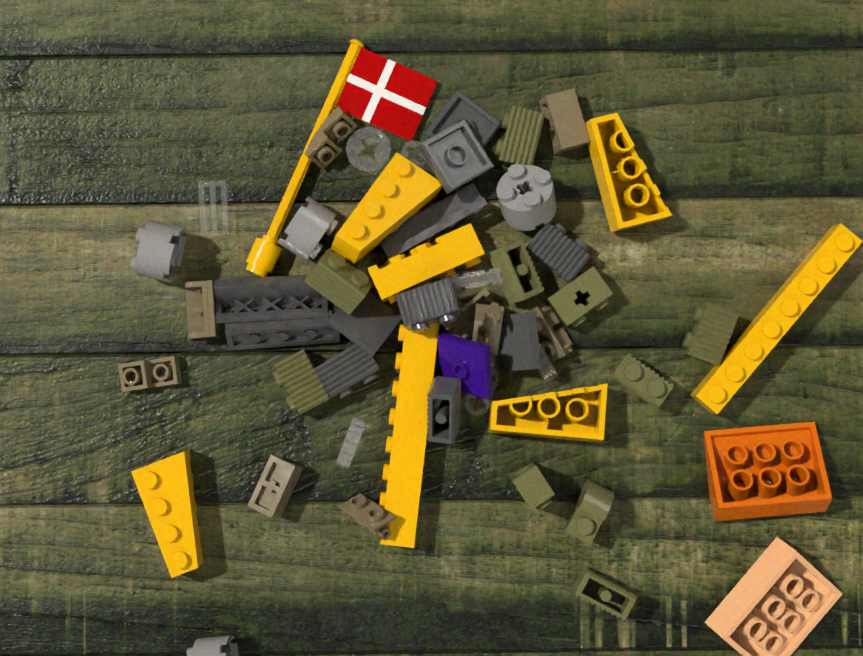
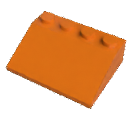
(766, 471)

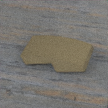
(325, 143)
(150, 373)

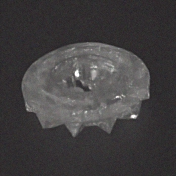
(355, 147)

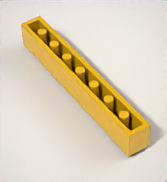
(776, 318)
(409, 433)

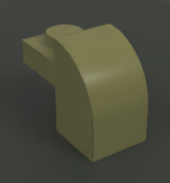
(591, 509)

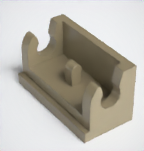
(564, 121)
(201, 309)
(464, 324)
(488, 327)
(275, 486)

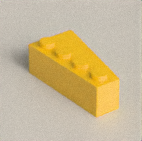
(621, 176)
(388, 203)
(427, 262)
(557, 415)
(172, 510)

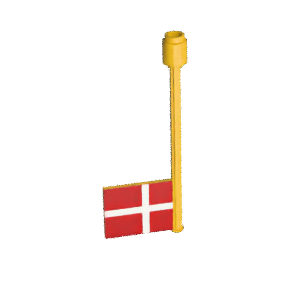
(368, 90)

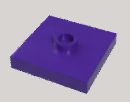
(468, 362)

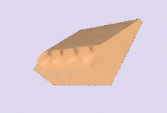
(774, 604)

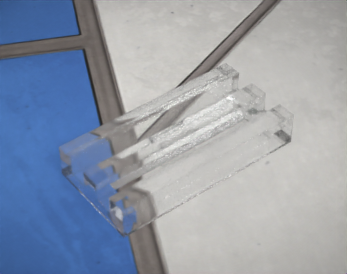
(212, 184)

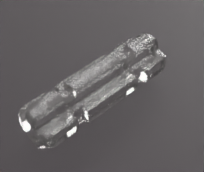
(477, 278)

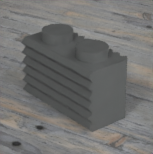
(559, 251)
(429, 305)
(346, 370)
(444, 410)

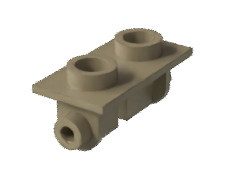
(554, 343)
(369, 515)

